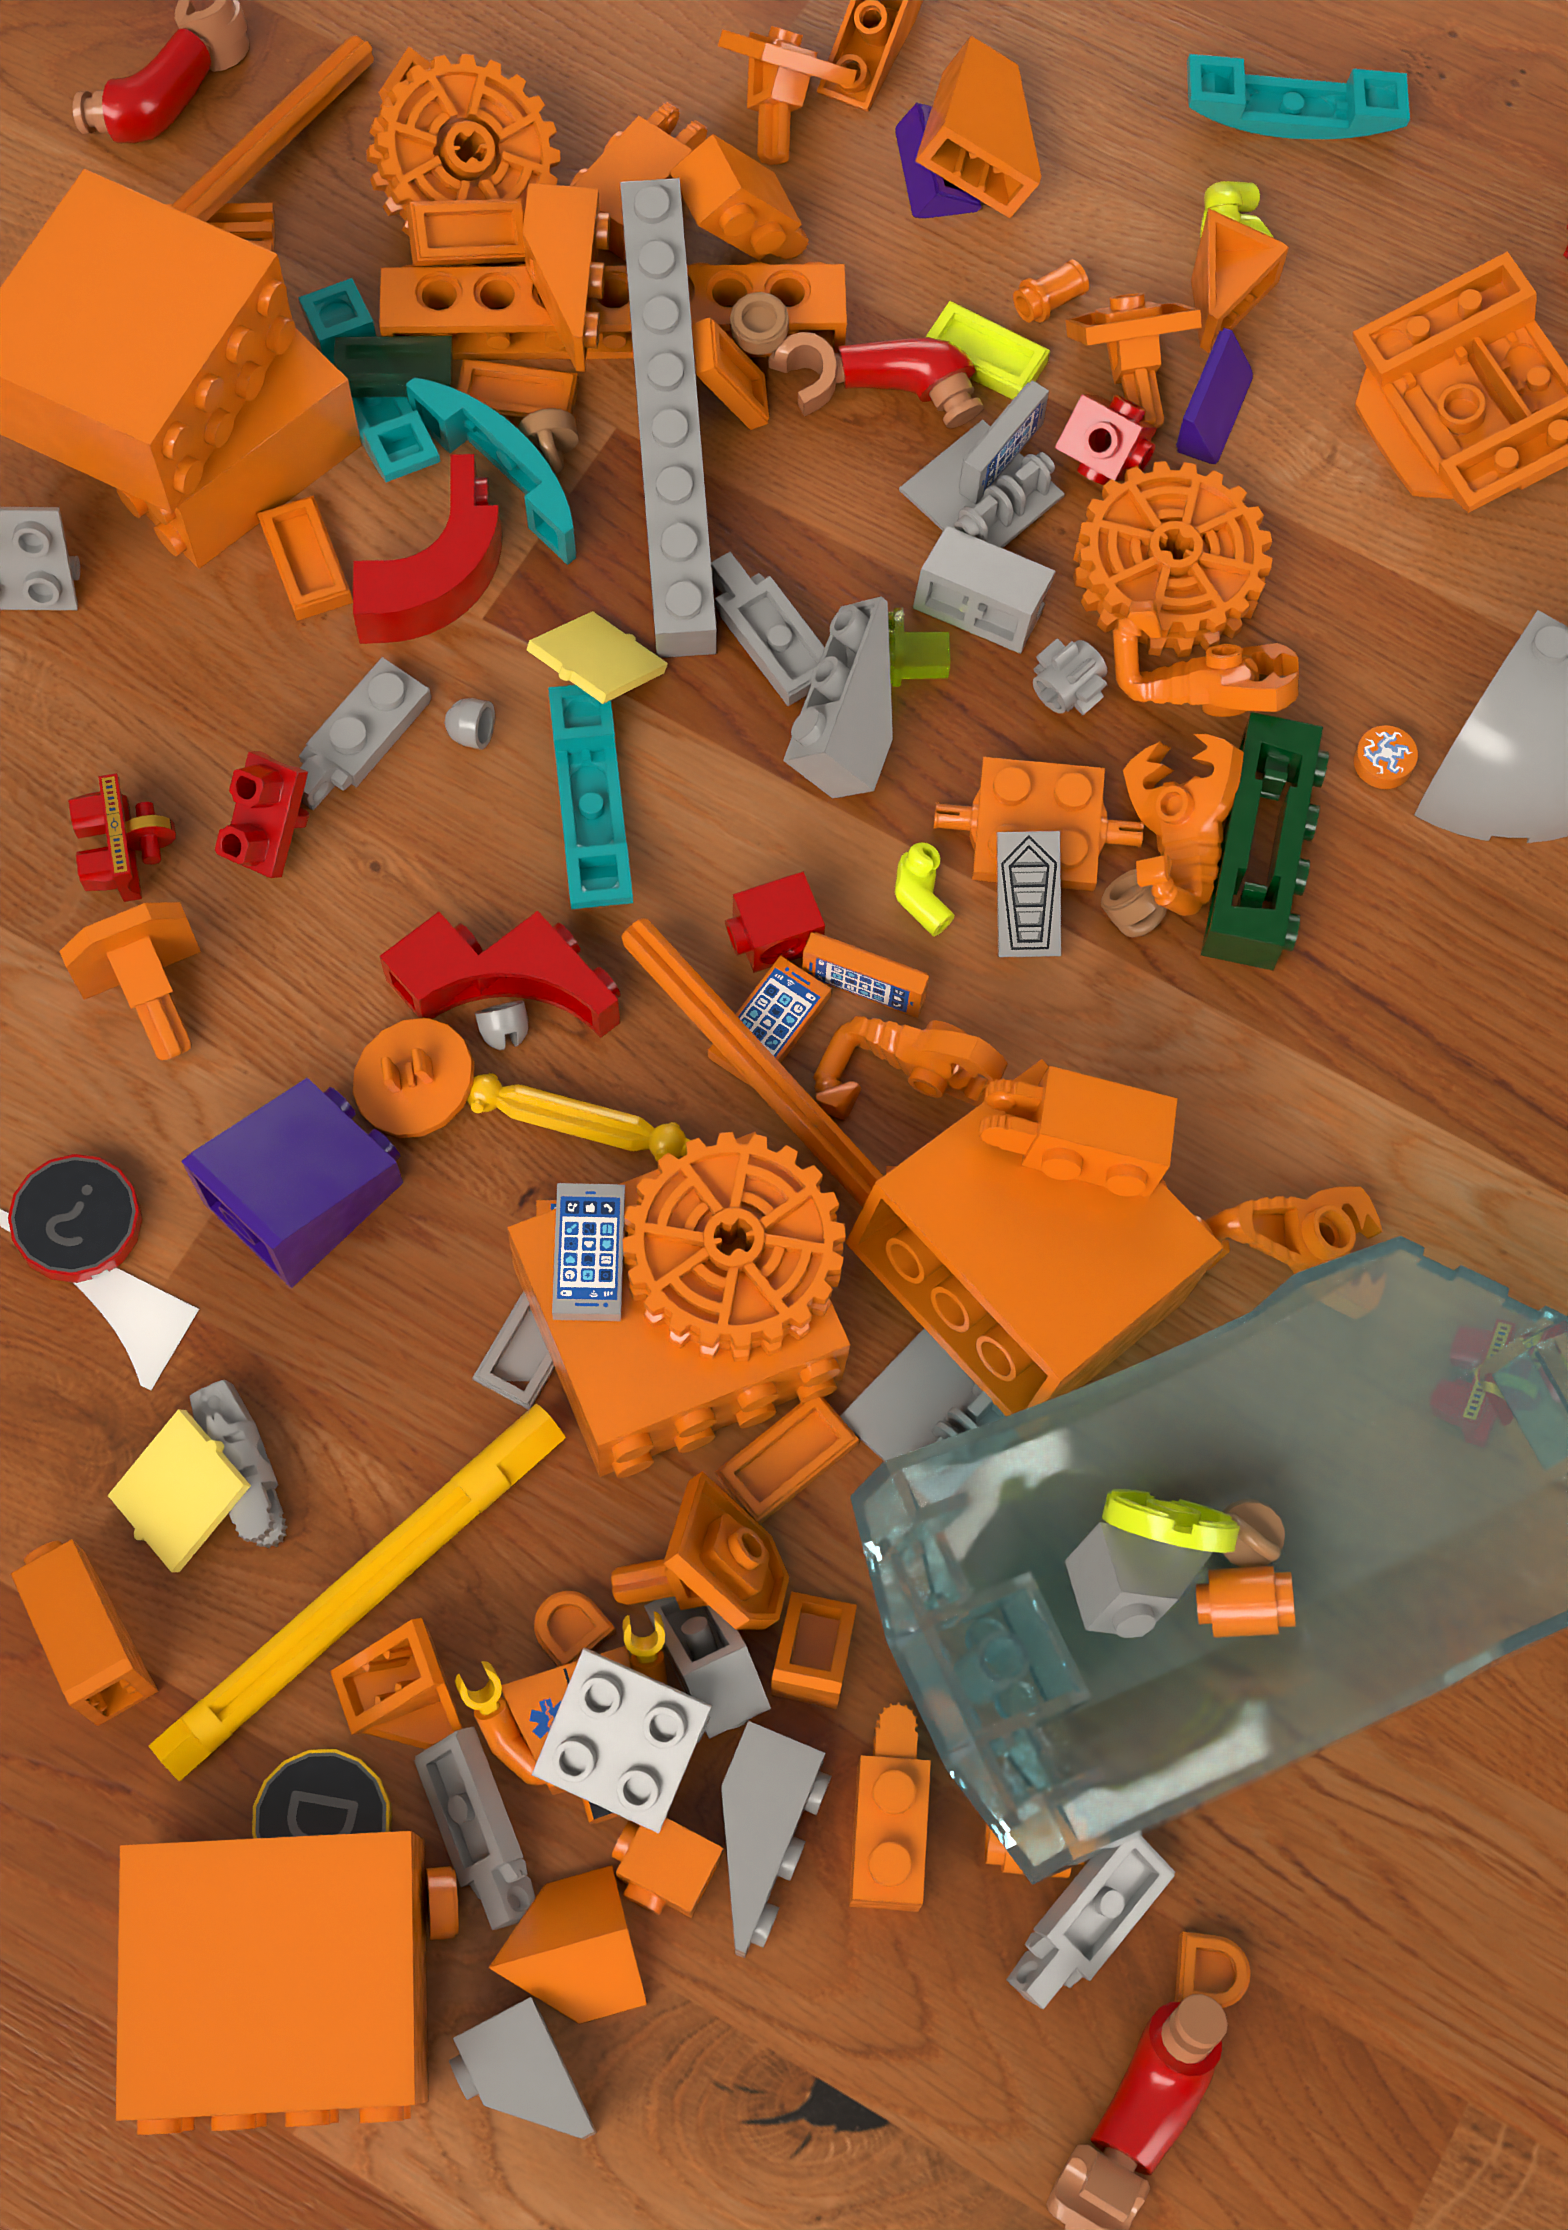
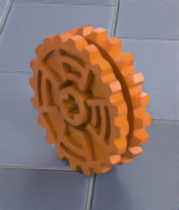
(452, 110)
(1177, 544)
(753, 1293)

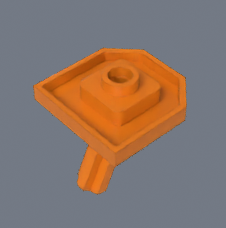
(778, 83)
(1133, 344)
(132, 953)
(713, 1560)

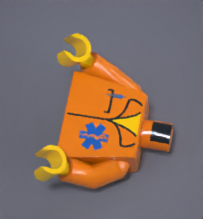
(522, 1720)

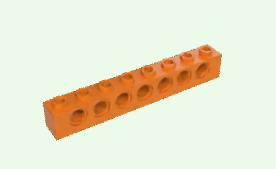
(527, 332)

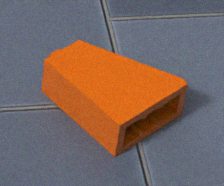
(982, 130)
(81, 1632)

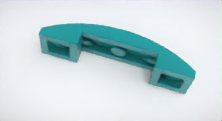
(1296, 107)
(458, 417)
(386, 425)
(590, 799)

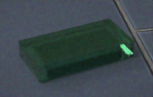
(387, 363)

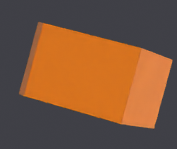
(813, 1650)

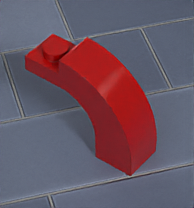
(441, 583)

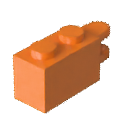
(638, 154)
(739, 201)
(1084, 1129)
(890, 1818)

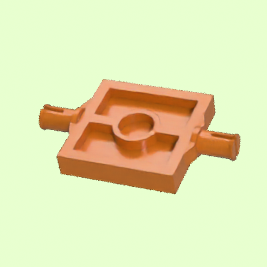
(1040, 798)

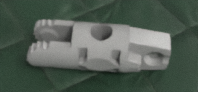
(226, 1419)

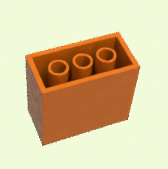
(135, 339)
(277, 448)
(1026, 1271)
(647, 1395)
(271, 1981)

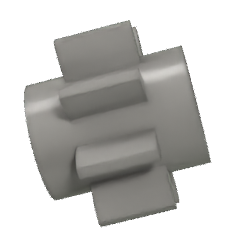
(1070, 676)

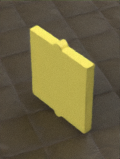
(597, 657)
(179, 1490)

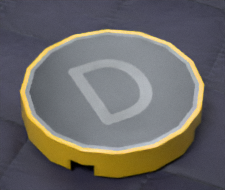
(321, 1796)

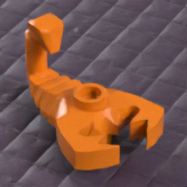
(1221, 681)
(1184, 820)
(934, 1059)
(1299, 1229)

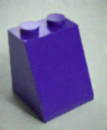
(295, 1177)

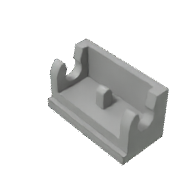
(983, 589)

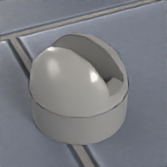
(471, 722)
(501, 1020)

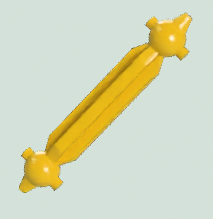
(576, 1117)

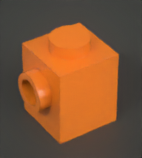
(665, 1866)

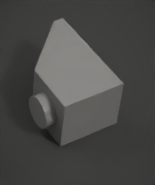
(1128, 1580)
(711, 1663)
(520, 2071)

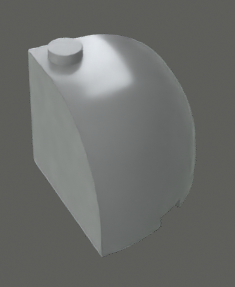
(1512, 753)

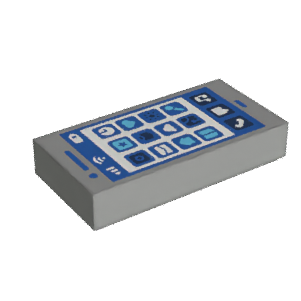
(1003, 441)
(588, 1252)

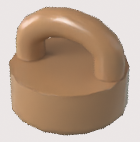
(759, 323)
(551, 433)
(1131, 906)
(1259, 1535)

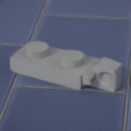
(767, 627)
(361, 730)
(476, 1826)
(1090, 1919)

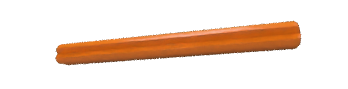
(276, 130)
(751, 1059)

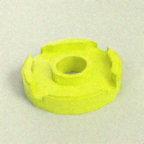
(1171, 1522)

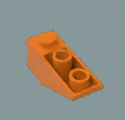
(869, 44)
(561, 255)

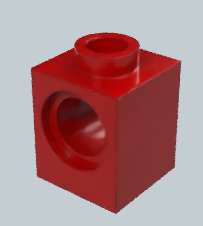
(774, 921)

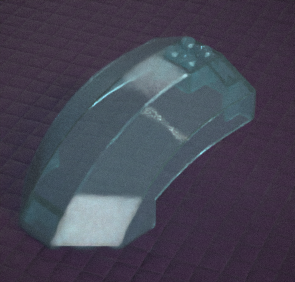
(1423, 1504)

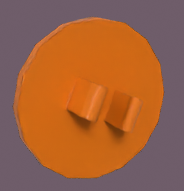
(413, 1078)

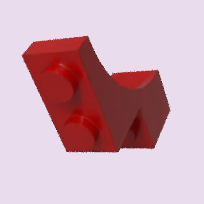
(446, 967)

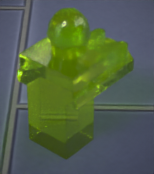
(916, 653)

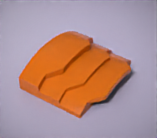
(1466, 388)

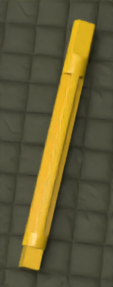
(356, 1592)

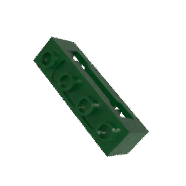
(1246, 932)

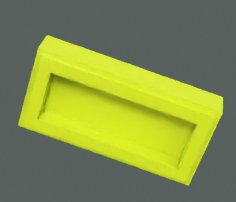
(999, 355)

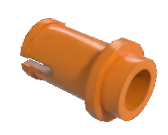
(1039, 297)

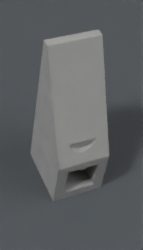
(848, 710)
(762, 1805)

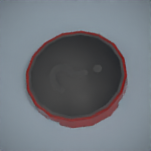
(75, 1218)

